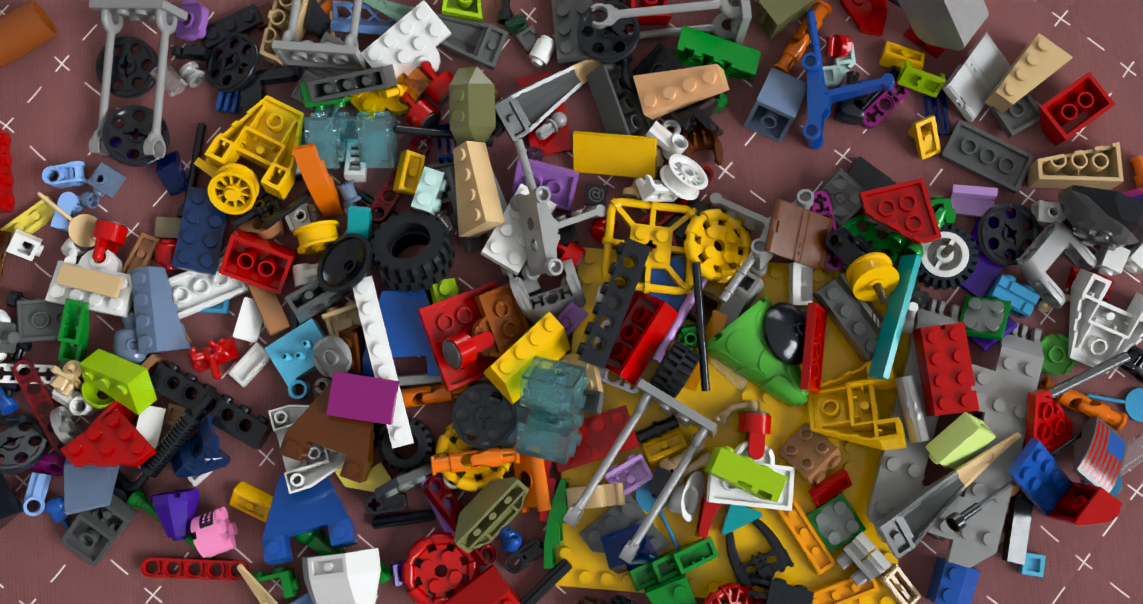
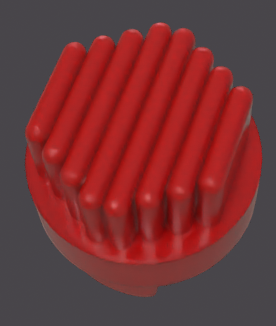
(838, 46)
(598, 228)

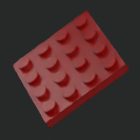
(450, 318)

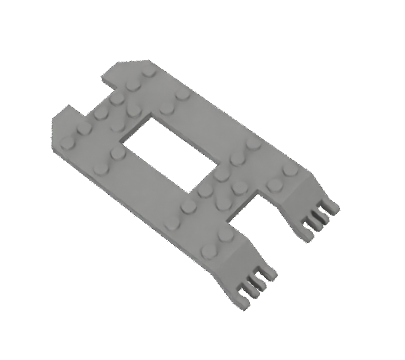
(1003, 407)

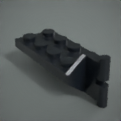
(691, 116)

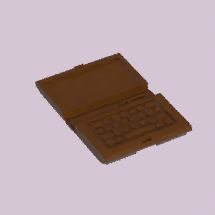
(798, 234)

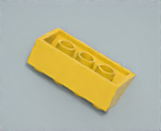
(543, 339)

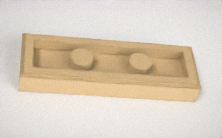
(90, 281)

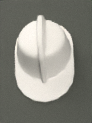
(687, 496)

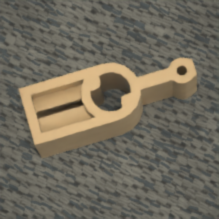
(603, 495)

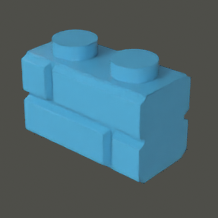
(1021, 296)

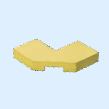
(377, 477)

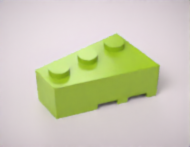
(120, 380)
(745, 474)

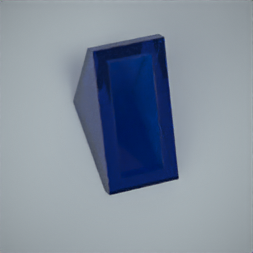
(172, 173)

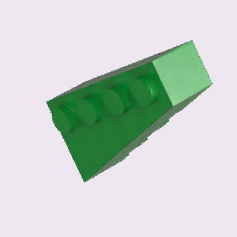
(702, 49)
(671, 591)

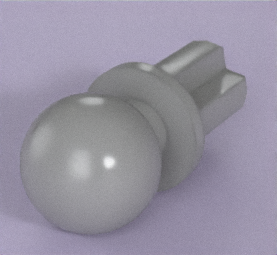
(551, 125)

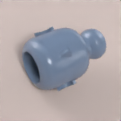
(126, 342)

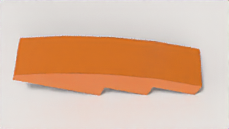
(318, 180)

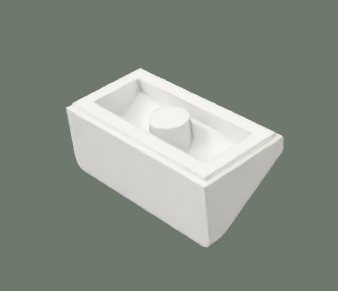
(248, 322)

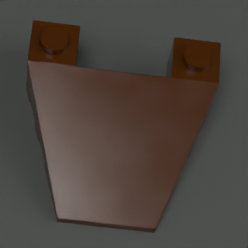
(336, 433)

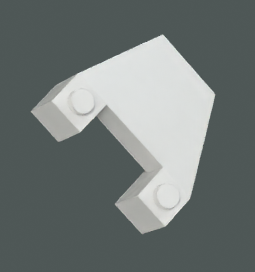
(1097, 327)

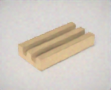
(889, 575)

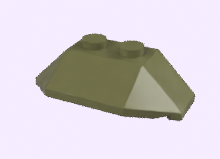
(471, 105)
(489, 513)

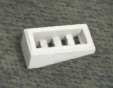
(353, 172)

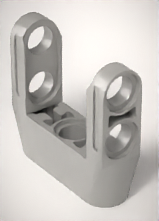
(1044, 252)
(552, 300)

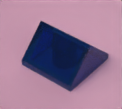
(614, 544)

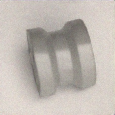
(192, 74)

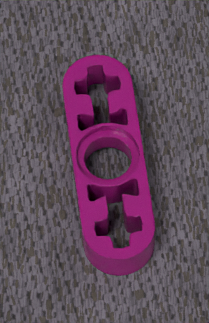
(892, 104)

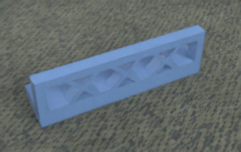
(366, 26)

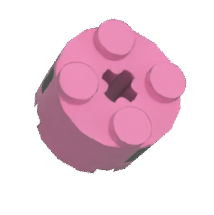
(214, 532)

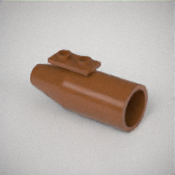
(24, 31)

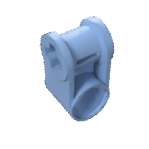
(69, 175)

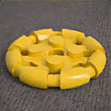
(722, 234)
(468, 481)

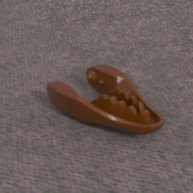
(702, 139)

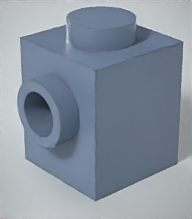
(106, 180)

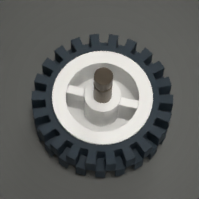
(948, 260)

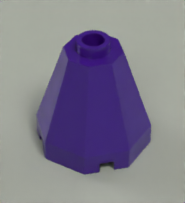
(176, 511)

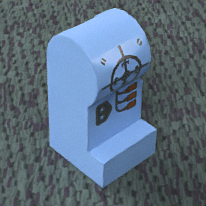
(71, 205)

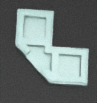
(835, 73)

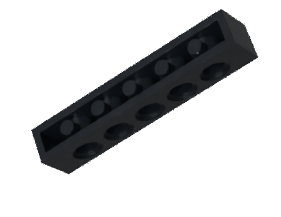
(638, 254)
(162, 382)

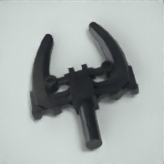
(263, 207)
(763, 569)

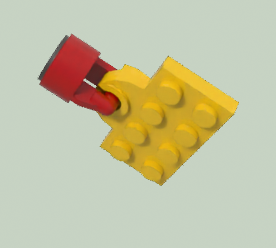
(419, 113)

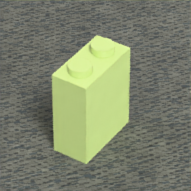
(959, 441)

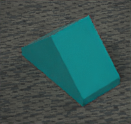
(360, 221)
(736, 517)

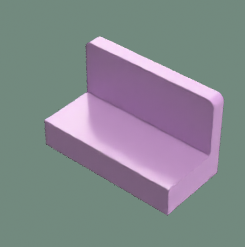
(972, 199)

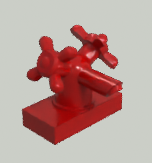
(213, 356)

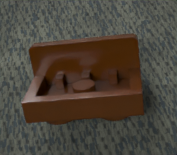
(354, 338)

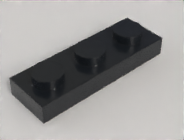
(238, 22)

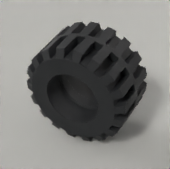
(675, 369)
(422, 456)

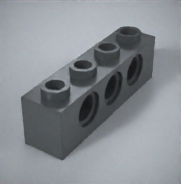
(352, 83)
(313, 299)

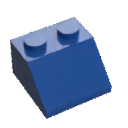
(952, 583)

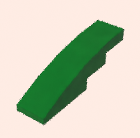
(74, 332)
(555, 522)
(673, 563)

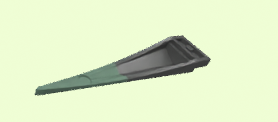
(468, 39)

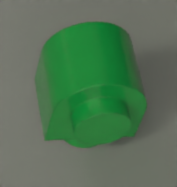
(688, 335)

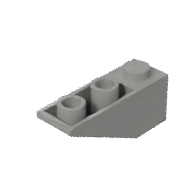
(742, 298)

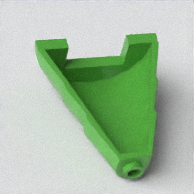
(746, 352)

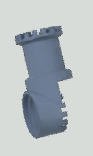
(349, 194)

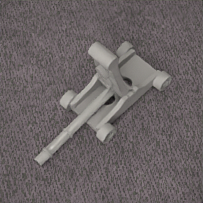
(753, 221)
(538, 224)

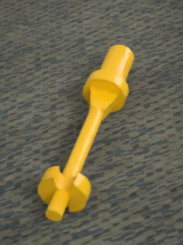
(397, 91)

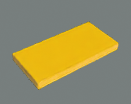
(614, 154)

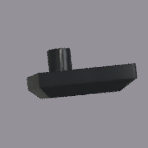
(316, 19)

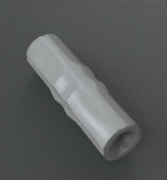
(912, 409)

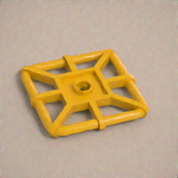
(658, 235)

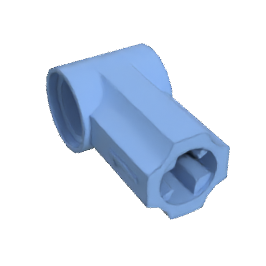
(36, 490)

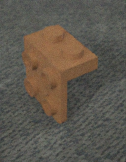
(810, 454)

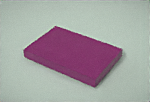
(362, 398)

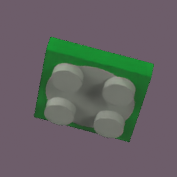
(985, 317)
(836, 522)

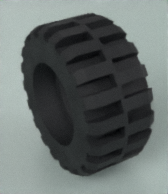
(418, 271)

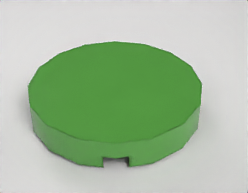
(1056, 355)

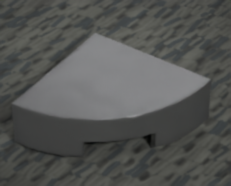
(527, 38)

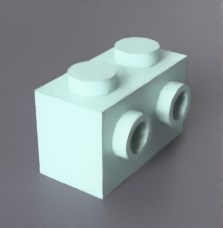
(429, 191)

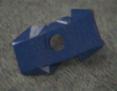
(209, 458)

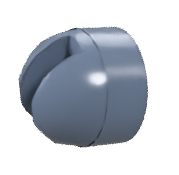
(93, 203)

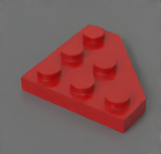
(867, 14)
(903, 209)
(1046, 420)
(109, 444)

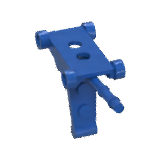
(820, 97)

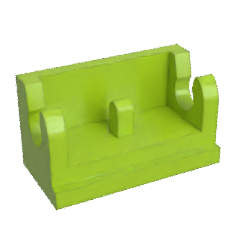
(920, 80)

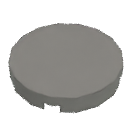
(332, 355)
(64, 424)

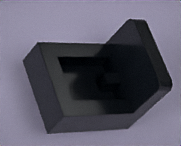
(659, 480)

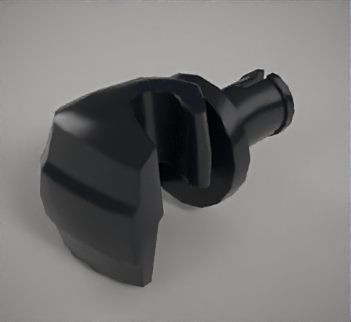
(845, 110)

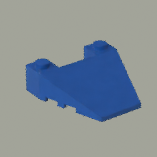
(404, 328)
(303, 513)

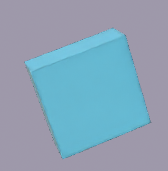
(1033, 565)

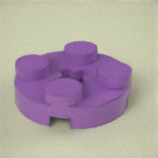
(199, 19)

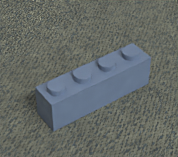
(155, 312)

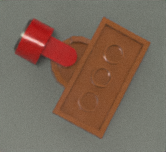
(492, 334)

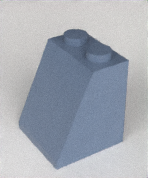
(776, 105)

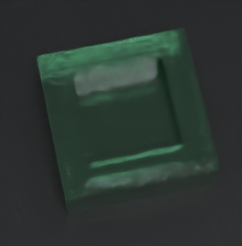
(516, 23)

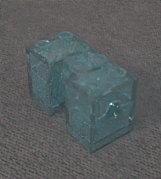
(374, 133)
(555, 403)

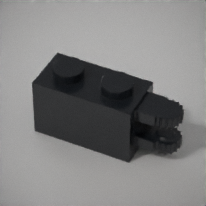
(779, 592)

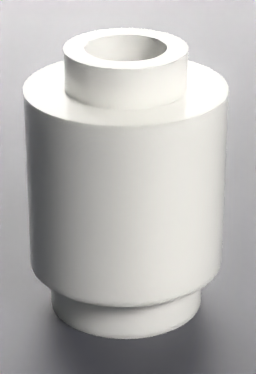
(542, 51)

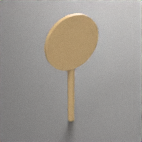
(80, 226)

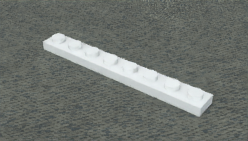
(381, 356)

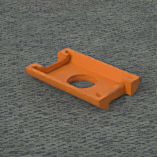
(538, 491)

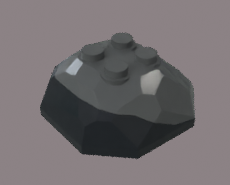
(1102, 216)

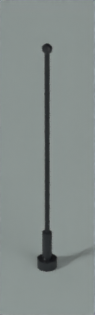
(956, 521)

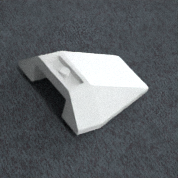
(320, 460)
(343, 577)

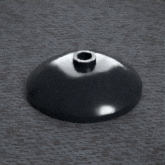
(344, 263)
(785, 332)

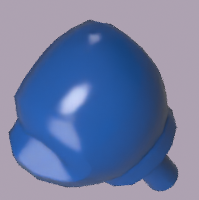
(55, 508)
(510, 539)

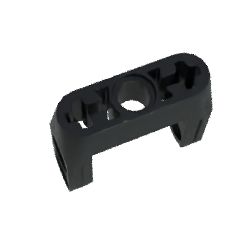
(256, 88)

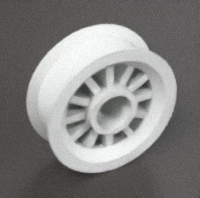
(683, 177)

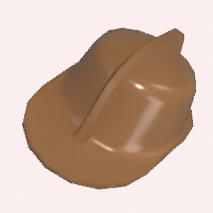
(255, 225)

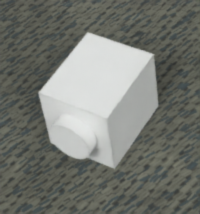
(1135, 259)
(1111, 262)

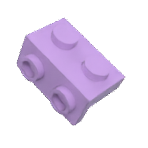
(632, 473)

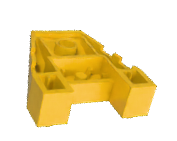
(266, 139)
(850, 410)

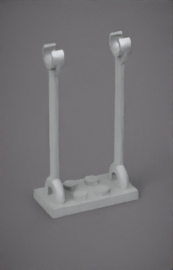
(736, 12)
(112, 19)
(320, 54)
(686, 417)

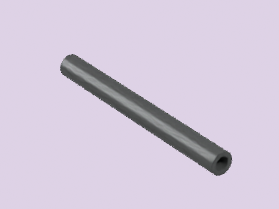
(1089, 374)

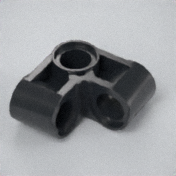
(851, 246)

